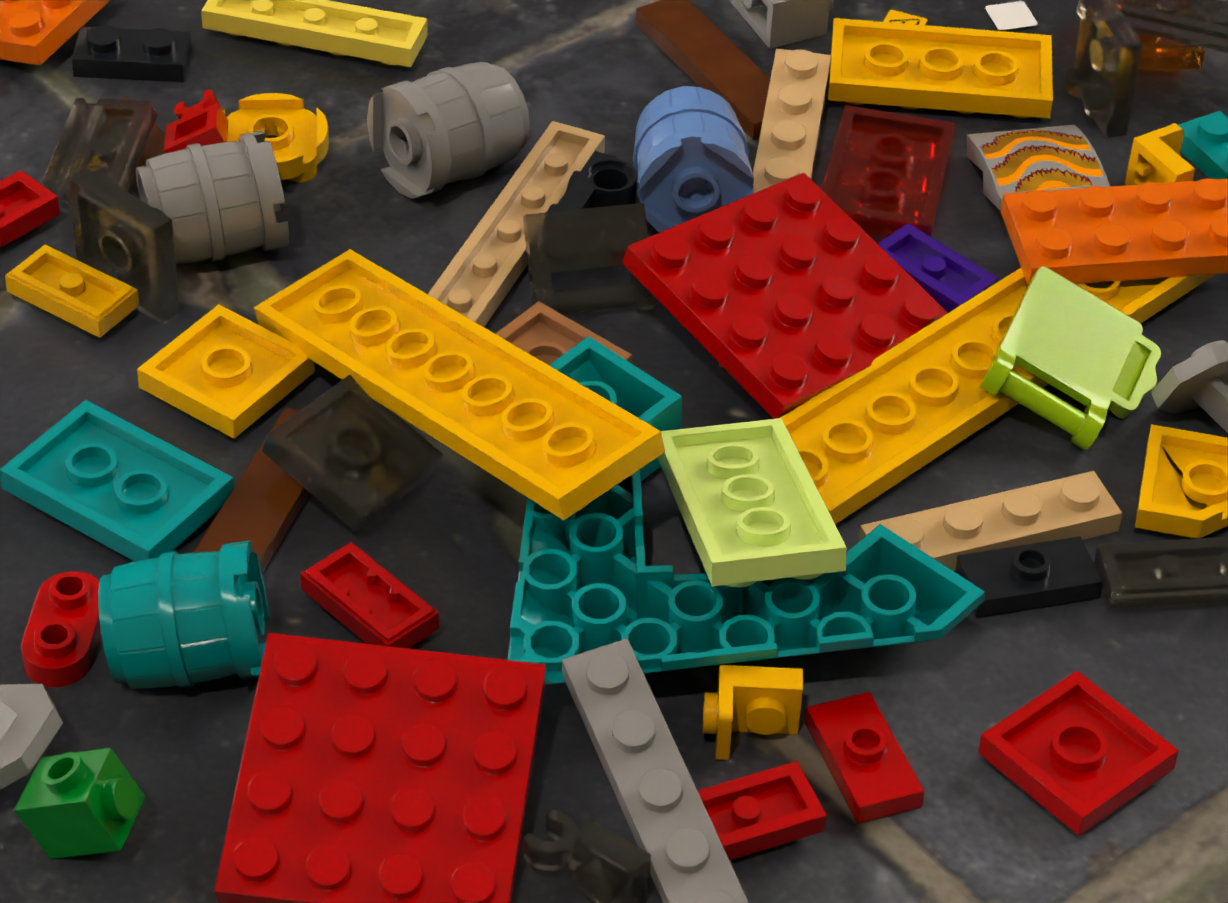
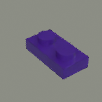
(936, 267)

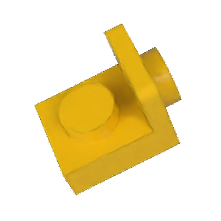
(1158, 158)
(752, 702)

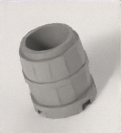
(447, 126)
(218, 197)

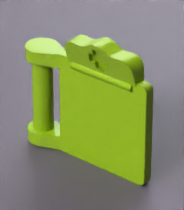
(1078, 349)

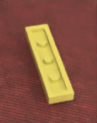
(322, 26)

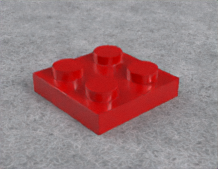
(1078, 752)

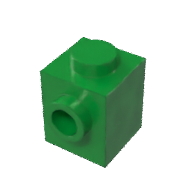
(80, 803)

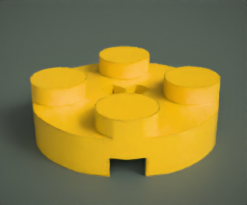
(299, 132)

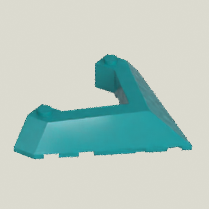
(590, 586)

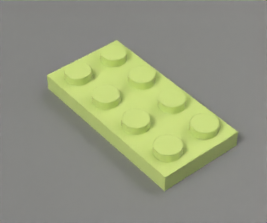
(750, 503)

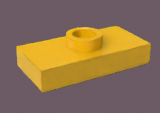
(72, 290)

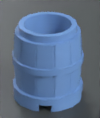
(689, 156)

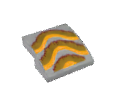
(1035, 161)

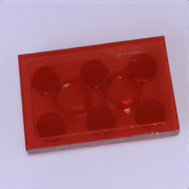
(889, 169)

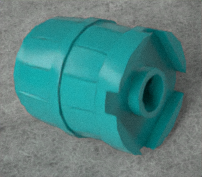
(184, 617)

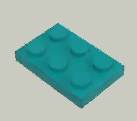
(116, 483)

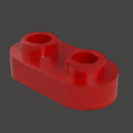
(62, 630)

